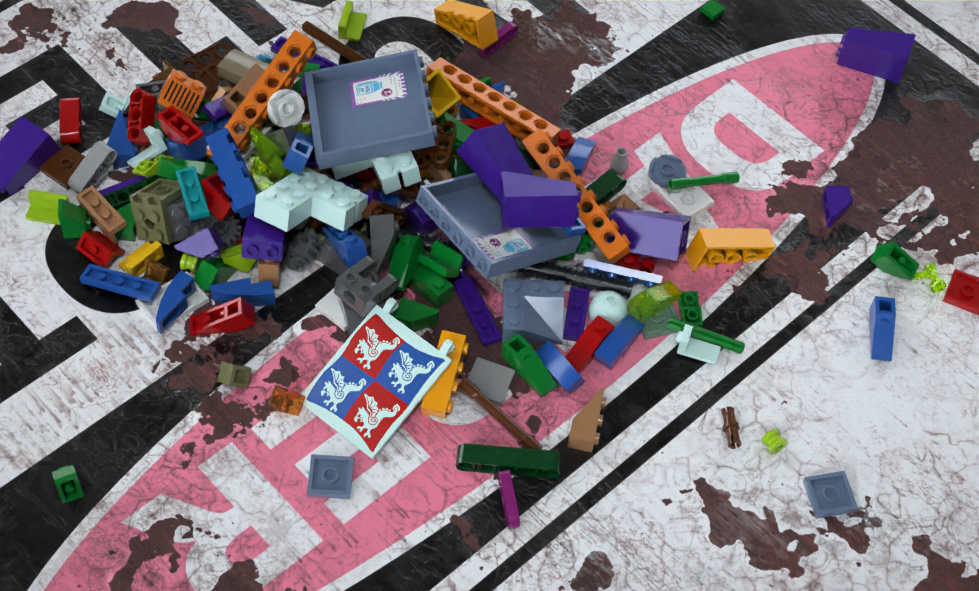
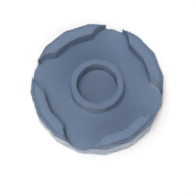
(666, 168)

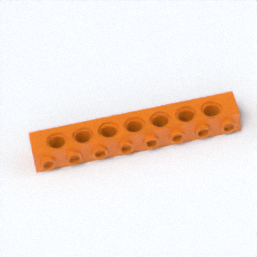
(262, 89)
(493, 104)
(613, 251)

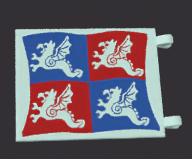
(376, 379)

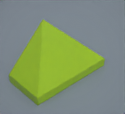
(233, 257)

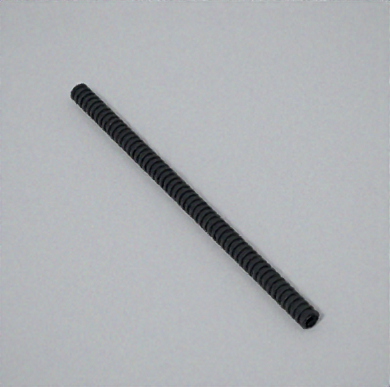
(540, 269)

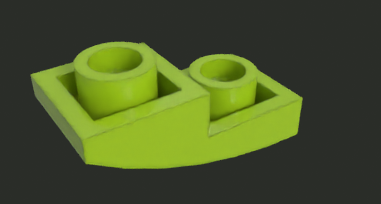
(148, 167)

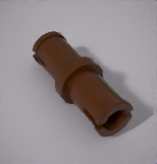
(731, 427)

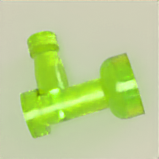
(937, 285)

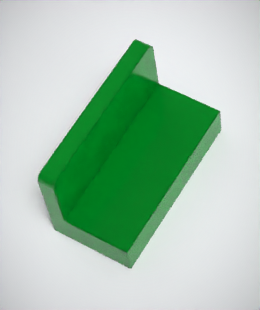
(442, 260)

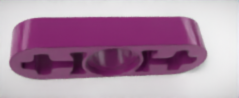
(505, 34)
(508, 499)

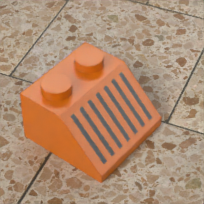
(182, 93)

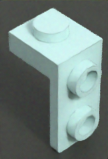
(112, 104)
(158, 146)
(696, 348)

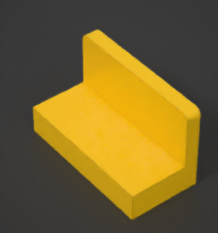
(136, 262)

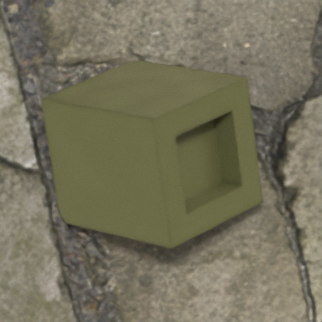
(234, 374)

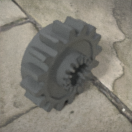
(229, 229)

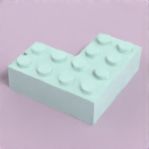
(386, 170)
(310, 195)

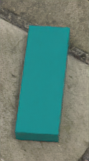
(192, 193)

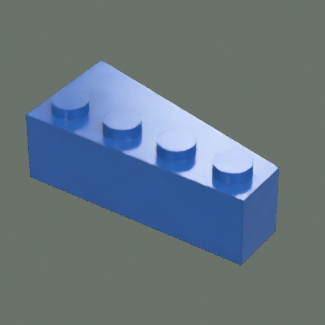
(198, 148)
(233, 172)

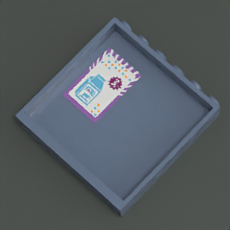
(370, 109)
(473, 222)

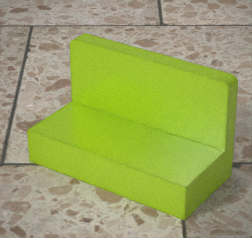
(351, 23)
(44, 206)

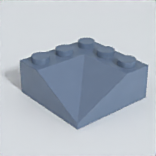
(533, 310)

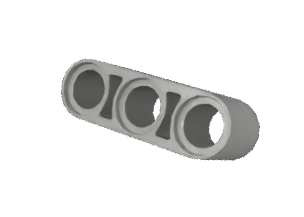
(93, 167)

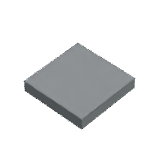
(491, 379)

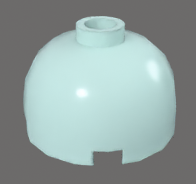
(609, 306)

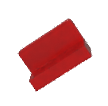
(98, 248)

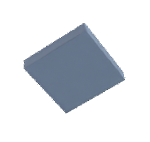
(330, 476)
(830, 494)

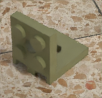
(151, 206)

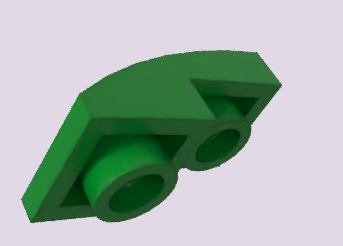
(584, 246)
(689, 308)

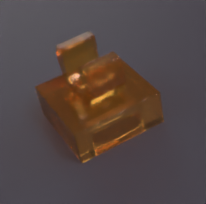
(156, 272)

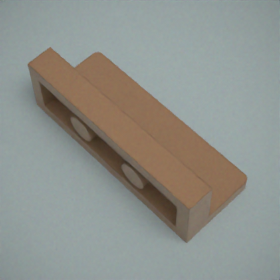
(101, 212)

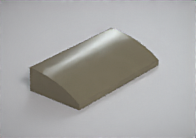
(237, 64)

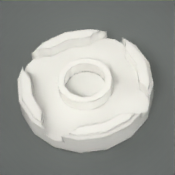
(285, 108)

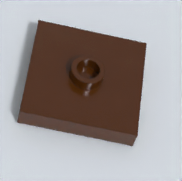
(62, 165)

